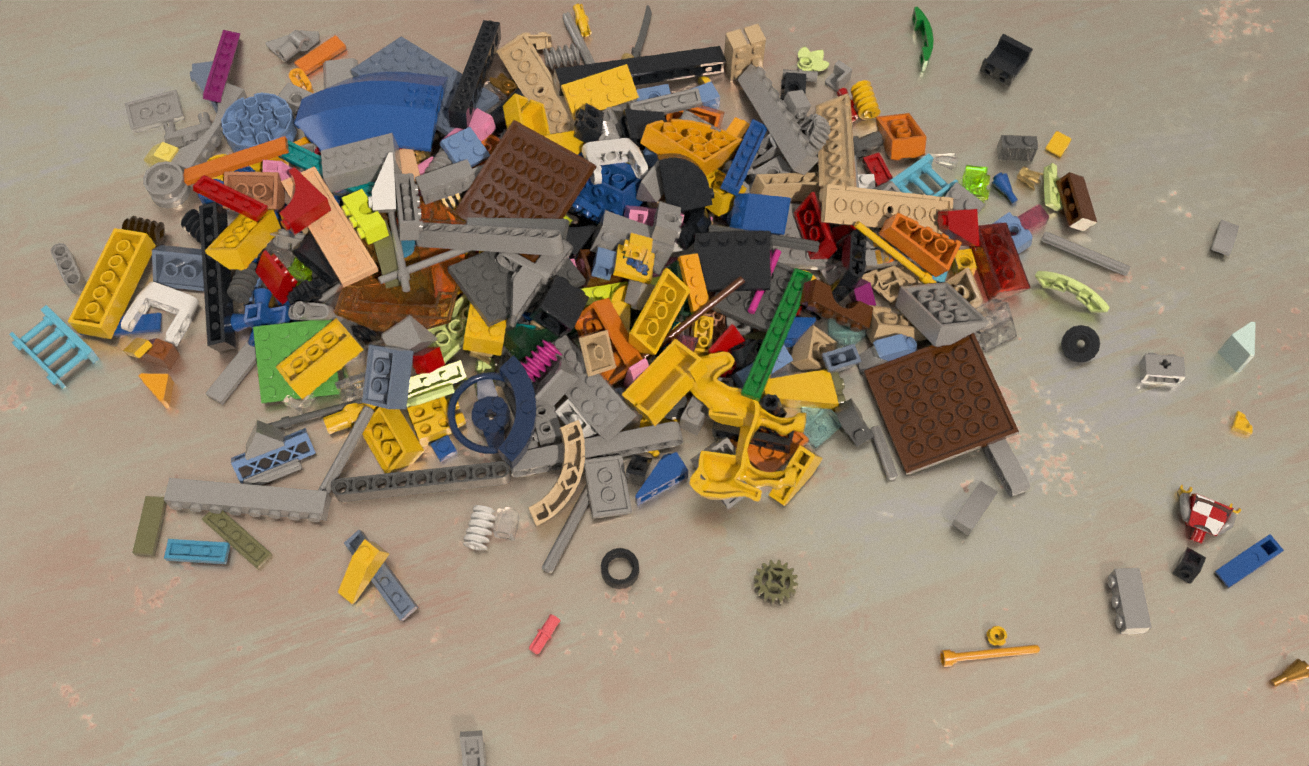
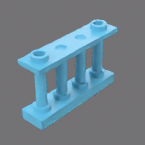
(912, 175)
(61, 330)

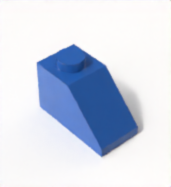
(798, 329)

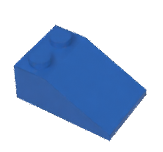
(760, 213)

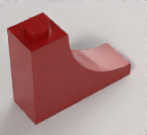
(306, 205)

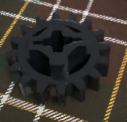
(308, 291)

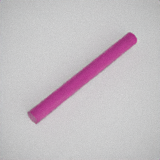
(758, 295)

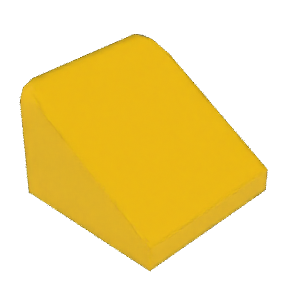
(1058, 144)

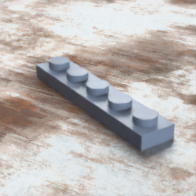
(386, 582)

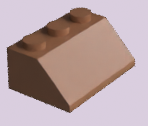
(261, 186)

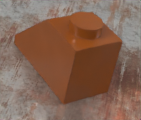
(161, 354)

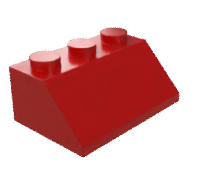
(811, 228)

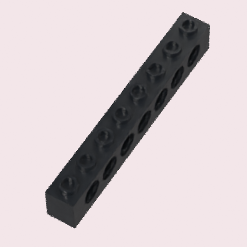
(474, 75)

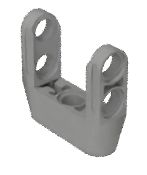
(545, 265)

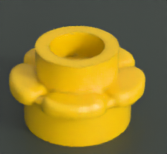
(1000, 632)

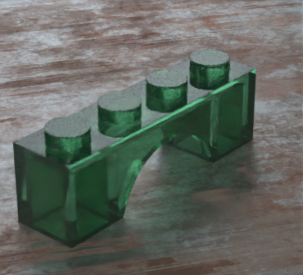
(523, 340)

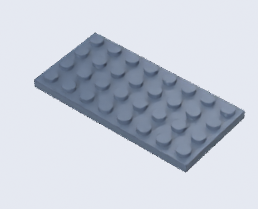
(407, 57)

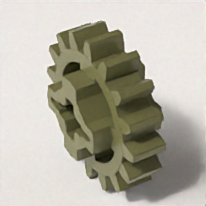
(782, 577)

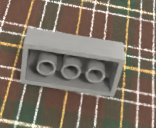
(358, 162)
(615, 229)

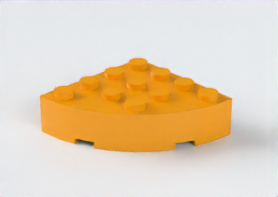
(693, 139)

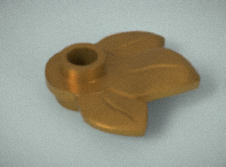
(504, 84)

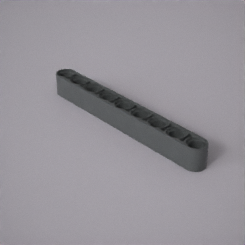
(413, 477)

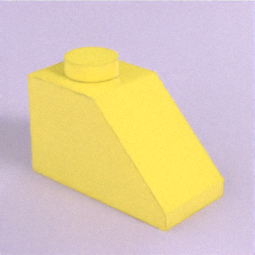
(161, 153)

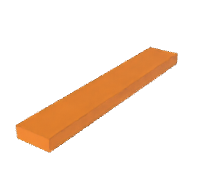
(237, 160)

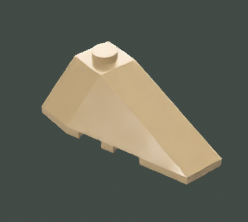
(888, 324)

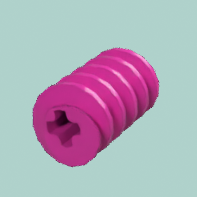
(540, 359)

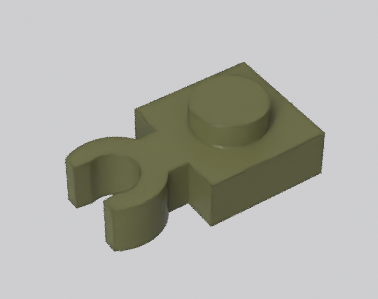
(839, 386)

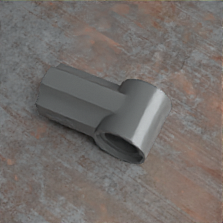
(866, 143)

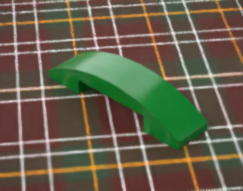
(921, 23)

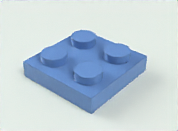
(465, 146)

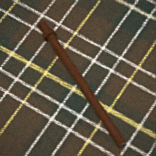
(699, 313)

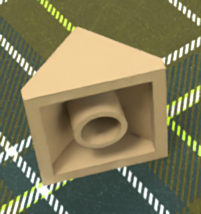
(966, 286)

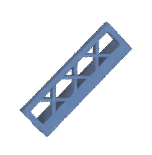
(290, 440)

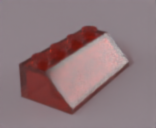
(999, 263)

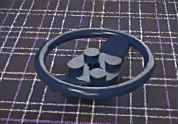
(487, 404)

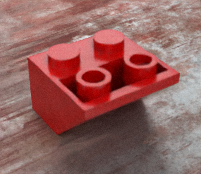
(275, 276)

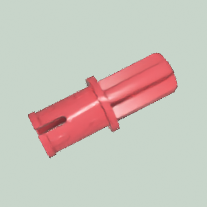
(544, 634)

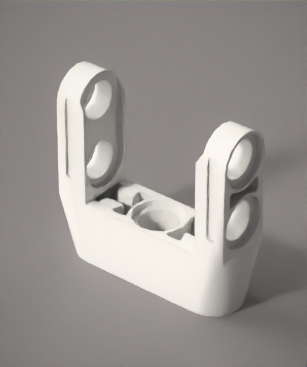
(614, 152)
(166, 299)

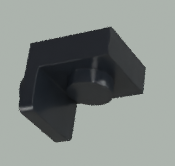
(1189, 565)

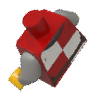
(1205, 515)

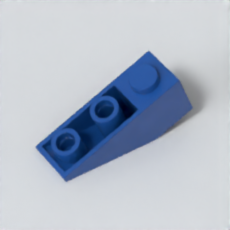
(1249, 561)

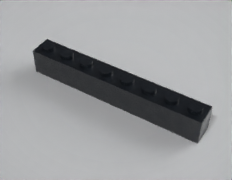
(216, 281)

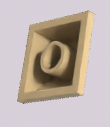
(808, 350)
(597, 352)

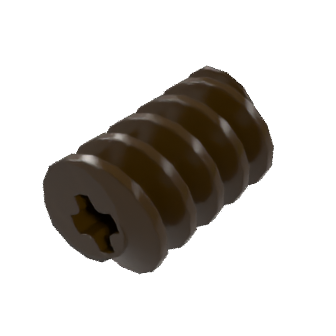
(154, 230)

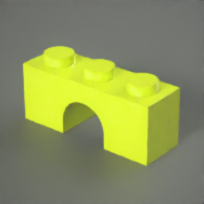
(368, 224)

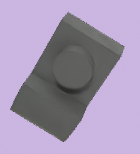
(853, 422)

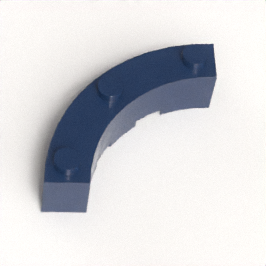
(525, 420)

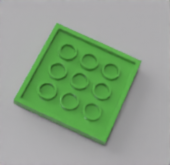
(273, 346)

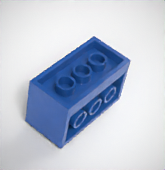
(617, 189)

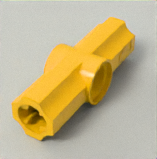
(346, 417)

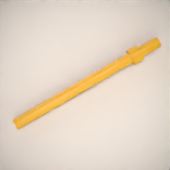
(924, 276)

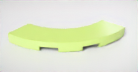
(1083, 293)

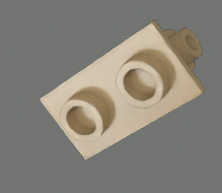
(541, 40)

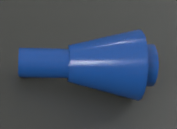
(1002, 183)

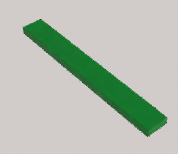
(775, 336)

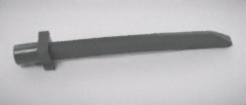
(636, 51)

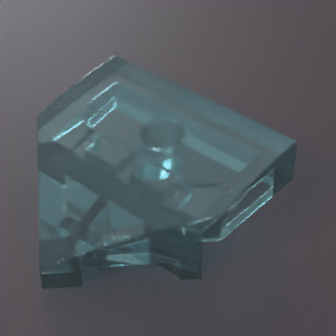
(843, 334)
(819, 425)

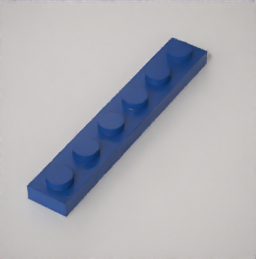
(744, 157)

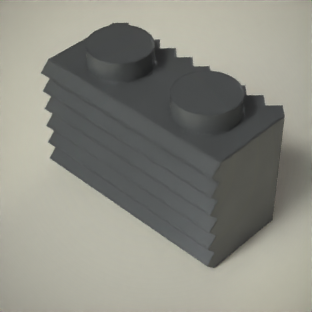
(1017, 148)

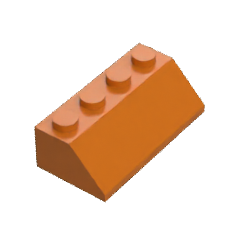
(603, 316)

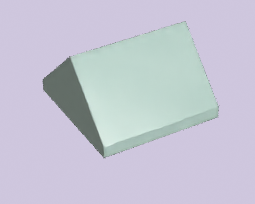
(1239, 347)

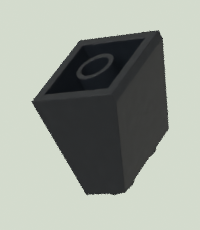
(559, 307)

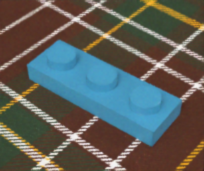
(197, 551)

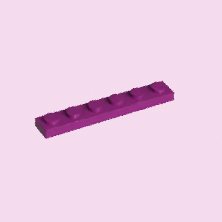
(221, 66)

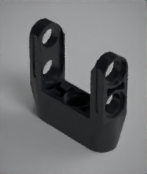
(853, 255)
(313, 258)

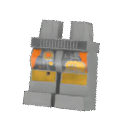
(877, 257)

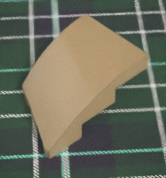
(888, 281)

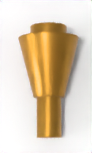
(1295, 671)

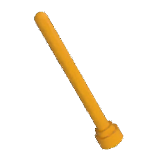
(949, 657)

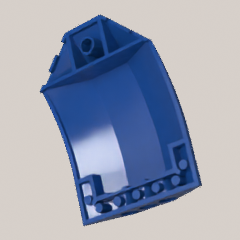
(373, 107)

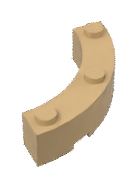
(568, 478)

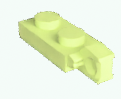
(1051, 192)

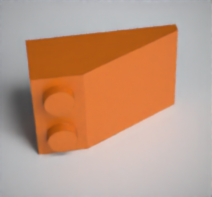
(901, 136)

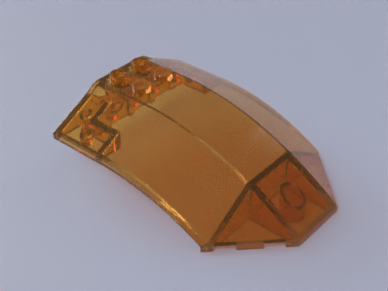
(431, 289)

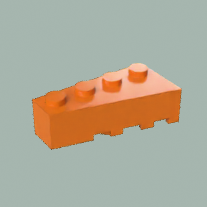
(921, 244)

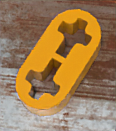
(304, 81)

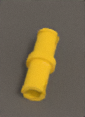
(582, 20)

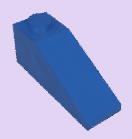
(667, 473)

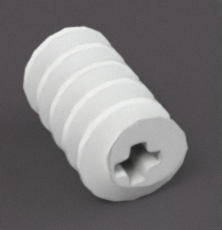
(478, 527)

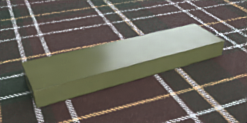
(238, 538)

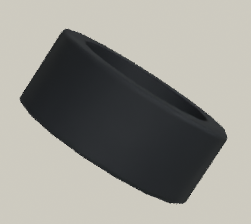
(620, 553)

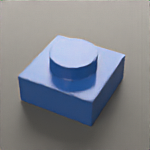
(443, 448)

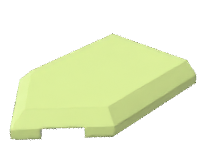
(443, 391)

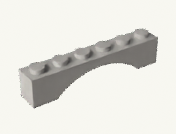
(202, 149)

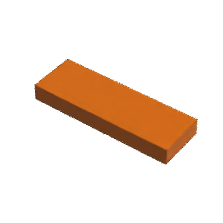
(320, 54)

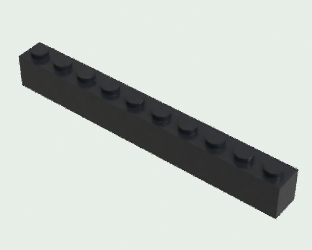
(651, 68)

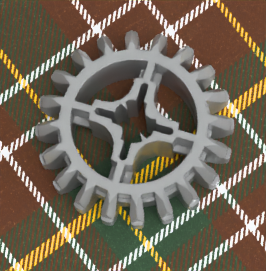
(816, 130)

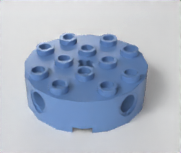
(257, 121)

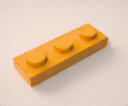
(694, 280)

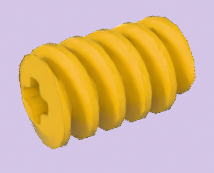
(865, 100)

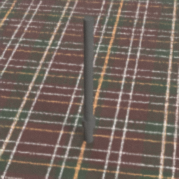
(287, 422)

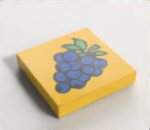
(633, 268)

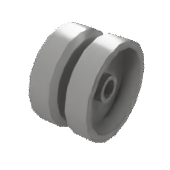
(166, 184)

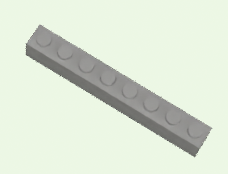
(778, 119)
(247, 499)

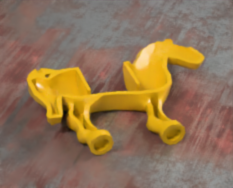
(726, 405)

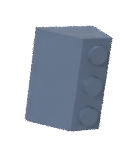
(178, 267)
(387, 377)

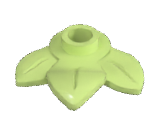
(811, 60)

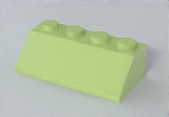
(451, 335)

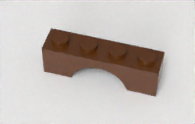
(819, 298)

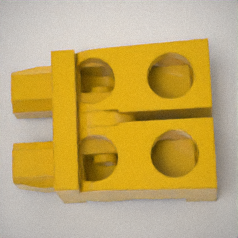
(431, 420)

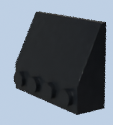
(735, 254)

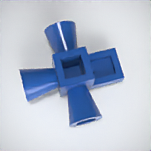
(259, 314)

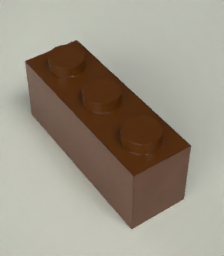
(1076, 201)

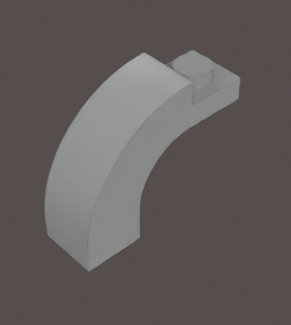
(473, 748)

